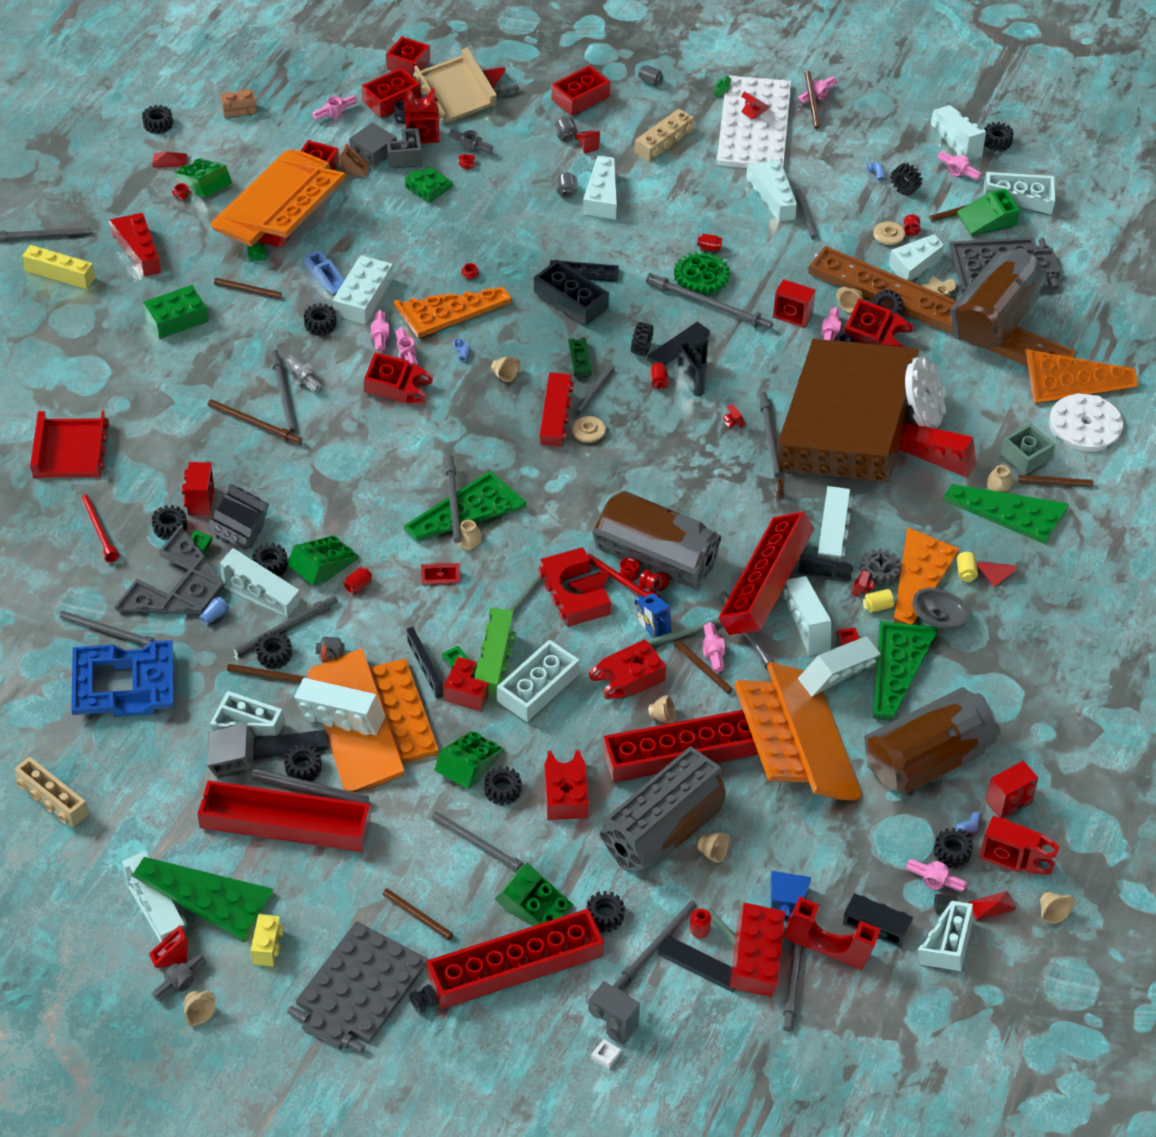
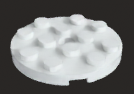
(925, 392)
(1068, 417)

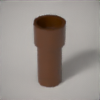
(779, 491)

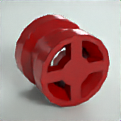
(912, 225)
(629, 568)
(650, 581)

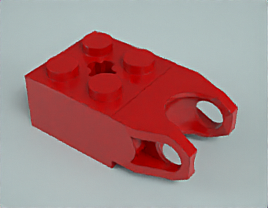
(423, 115)
(875, 325)
(395, 379)
(630, 670)
(566, 788)
(1016, 847)

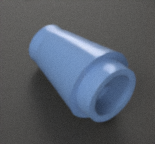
(215, 609)

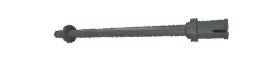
(663, 284)

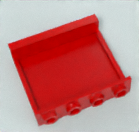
(69, 447)

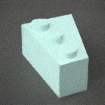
(260, 717)

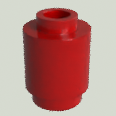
(709, 242)
(659, 376)
(357, 580)
(700, 923)

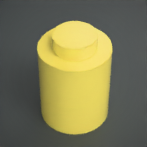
(967, 566)
(878, 601)

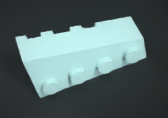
(833, 524)
(808, 615)

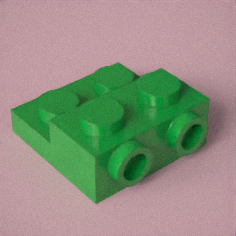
(427, 184)

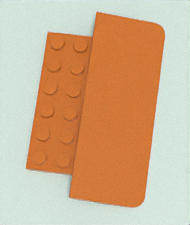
(279, 198)
(405, 731)
(796, 734)

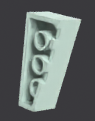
(959, 132)
(772, 184)
(601, 190)
(1027, 190)
(258, 584)
(838, 665)
(157, 908)

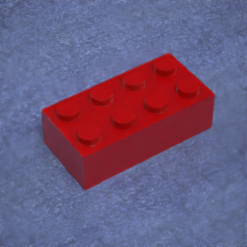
(757, 949)

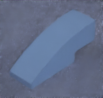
(323, 271)

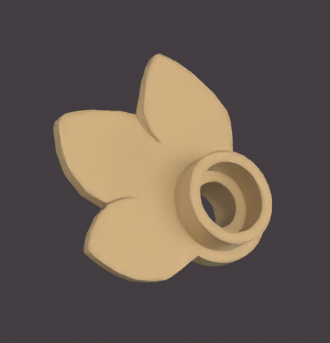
(940, 287)

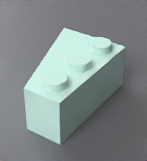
(916, 257)
(949, 939)

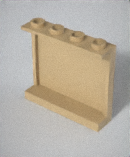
(458, 86)

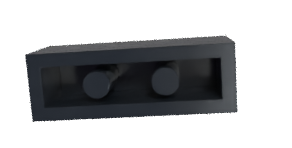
(893, 924)

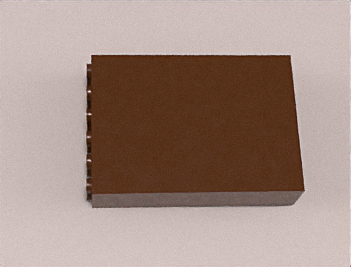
(847, 411)

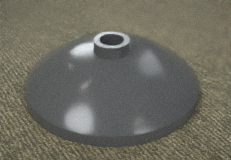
(940, 608)

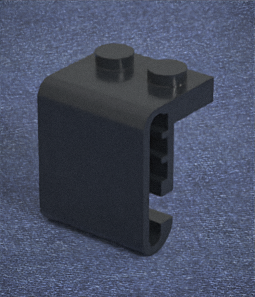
(693, 364)

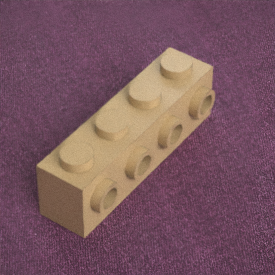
(664, 135)
(51, 792)

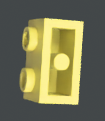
(266, 940)

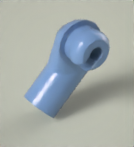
(878, 169)
(463, 348)
(970, 826)

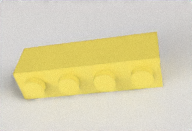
(58, 267)

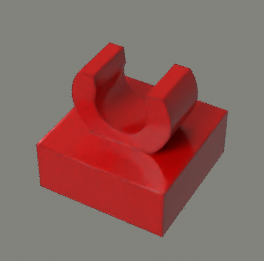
(734, 417)
(862, 584)

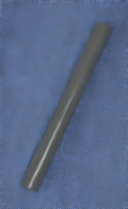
(805, 213)
(590, 394)

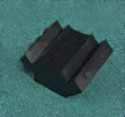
(239, 517)

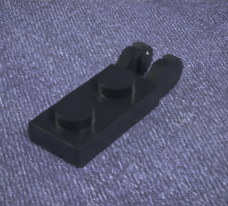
(825, 568)

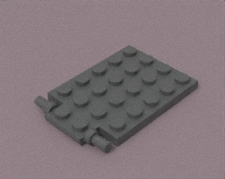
(973, 255)
(357, 988)

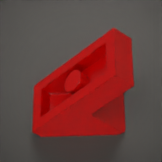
(753, 106)
(589, 140)

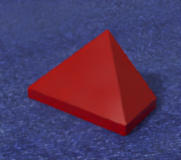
(494, 75)
(169, 159)
(996, 571)
(440, 573)
(590, 583)
(992, 905)
(171, 949)

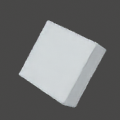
(606, 1054)

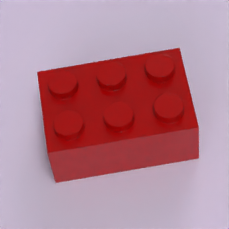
(387, 90)
(580, 90)

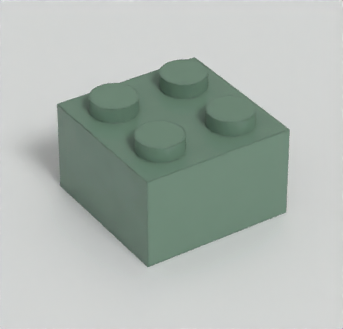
(1027, 448)

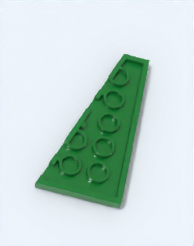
(476, 502)
(1019, 513)
(901, 656)
(216, 898)

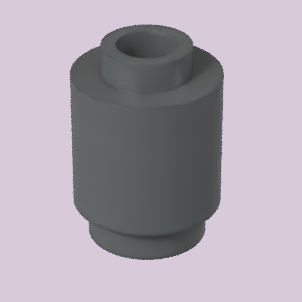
(650, 75)

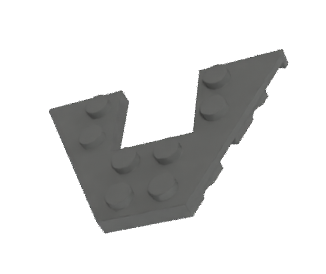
(191, 593)

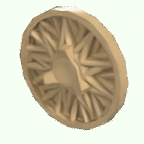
(889, 233)
(588, 429)

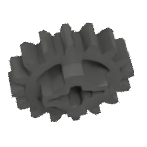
(881, 566)

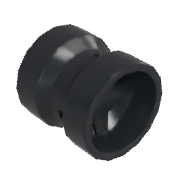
(399, 108)
(423, 998)

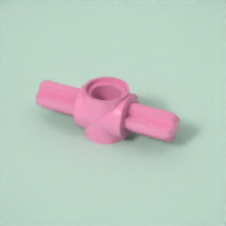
(821, 89)
(334, 107)
(959, 165)
(831, 325)
(380, 331)
(406, 346)
(713, 647)
(936, 875)

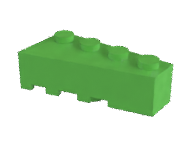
(496, 649)

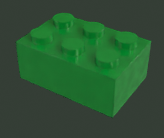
(175, 311)

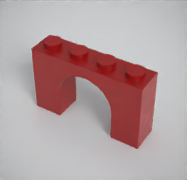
(572, 607)
(849, 949)

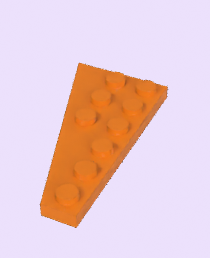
(449, 309)
(1061, 376)
(922, 567)

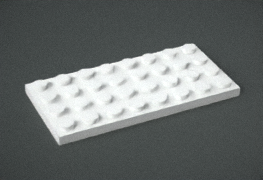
(757, 139)

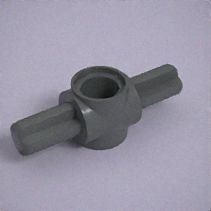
(471, 141)
(179, 977)

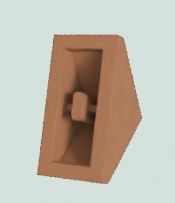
(352, 163)

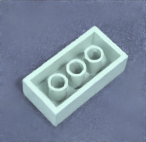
(363, 289)
(538, 680)
(339, 706)

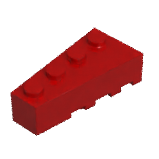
(555, 410)
(940, 448)

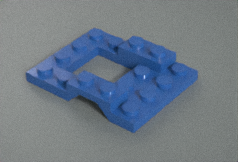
(150, 679)

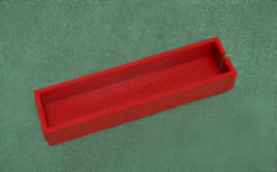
(284, 816)

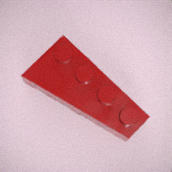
(136, 240)

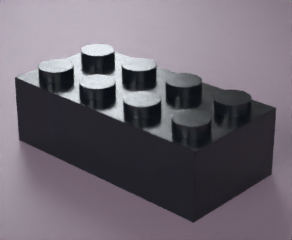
(571, 292)

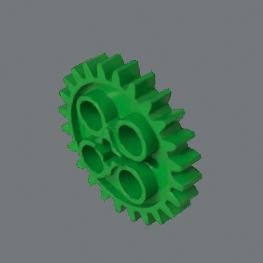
(702, 273)

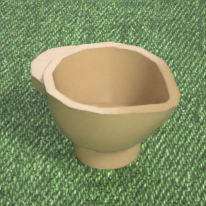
(848, 298)
(506, 368)
(1000, 479)
(470, 535)
(663, 710)
(714, 846)
(1055, 907)
(199, 1007)

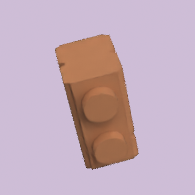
(238, 103)

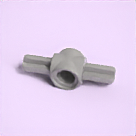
(303, 374)

